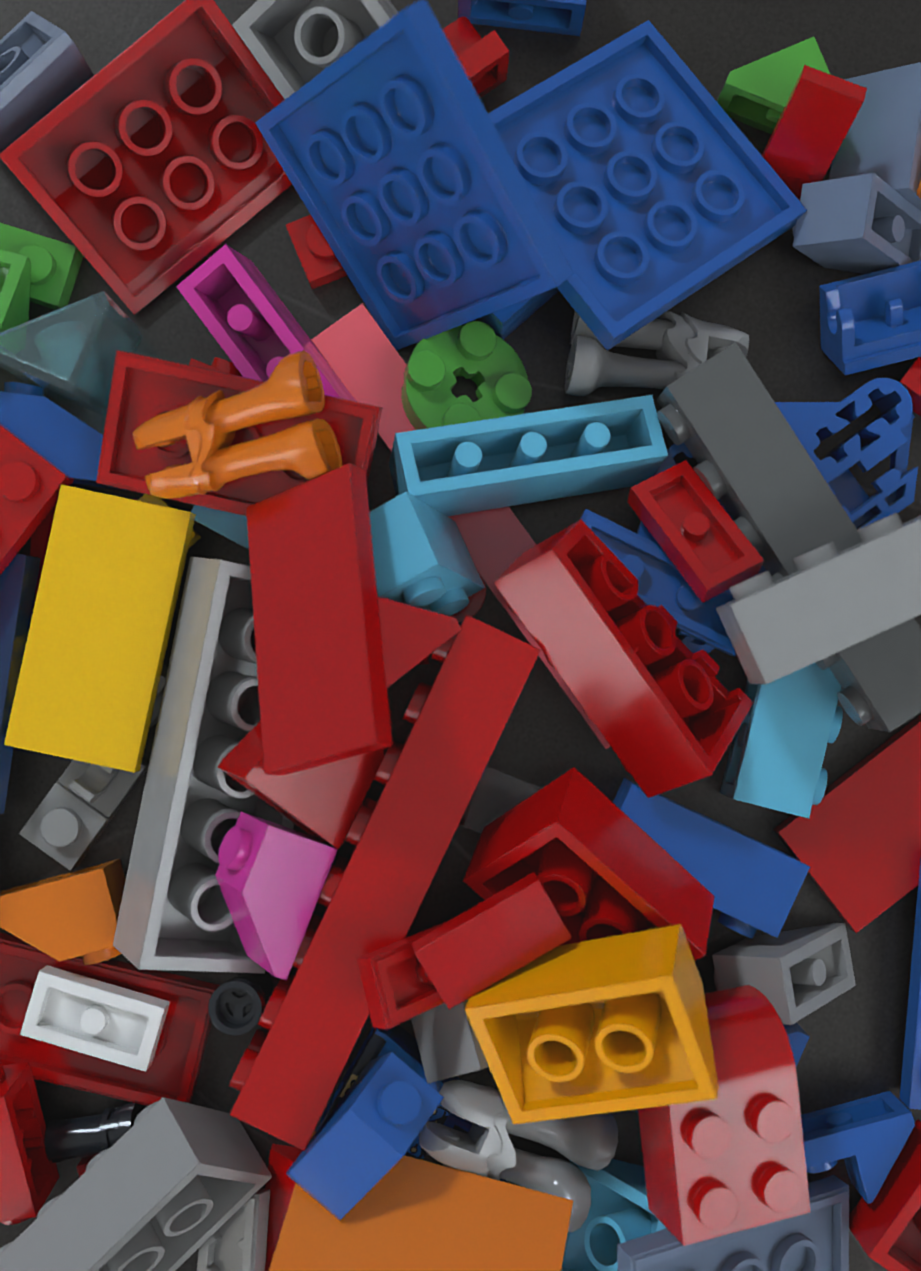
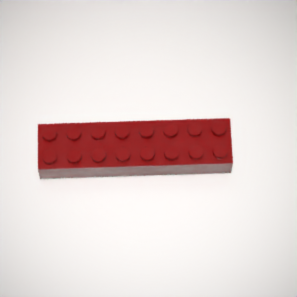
(378, 891)

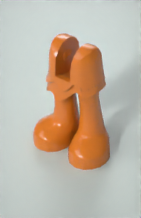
(211, 427)

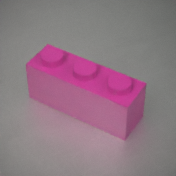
(250, 318)

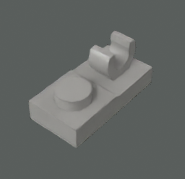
(79, 810)

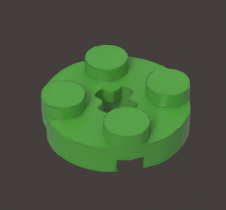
(466, 352)

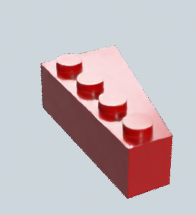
(623, 660)

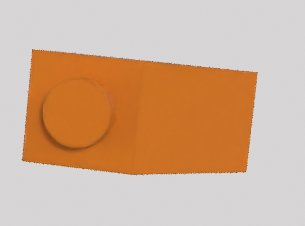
(68, 912)

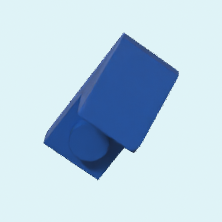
(861, 1132)

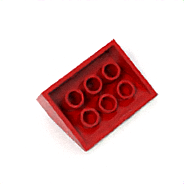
(157, 153)

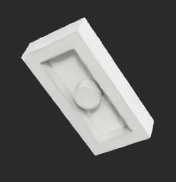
(95, 1018)

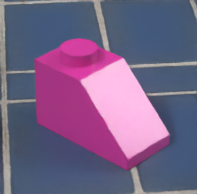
(271, 887)

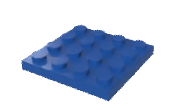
(640, 181)
(413, 183)

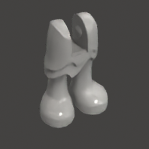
(679, 346)
(489, 1151)

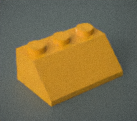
(599, 1028)

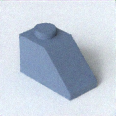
(857, 225)

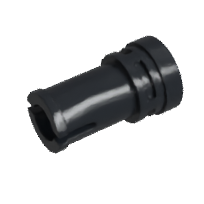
(240, 1002)
(88, 1134)

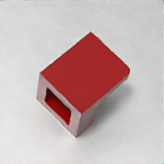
(481, 58)

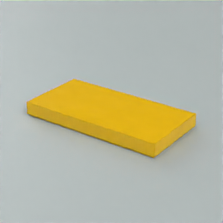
(100, 629)

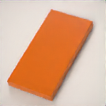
(428, 1221)

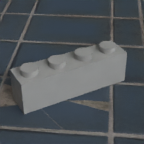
(827, 602)

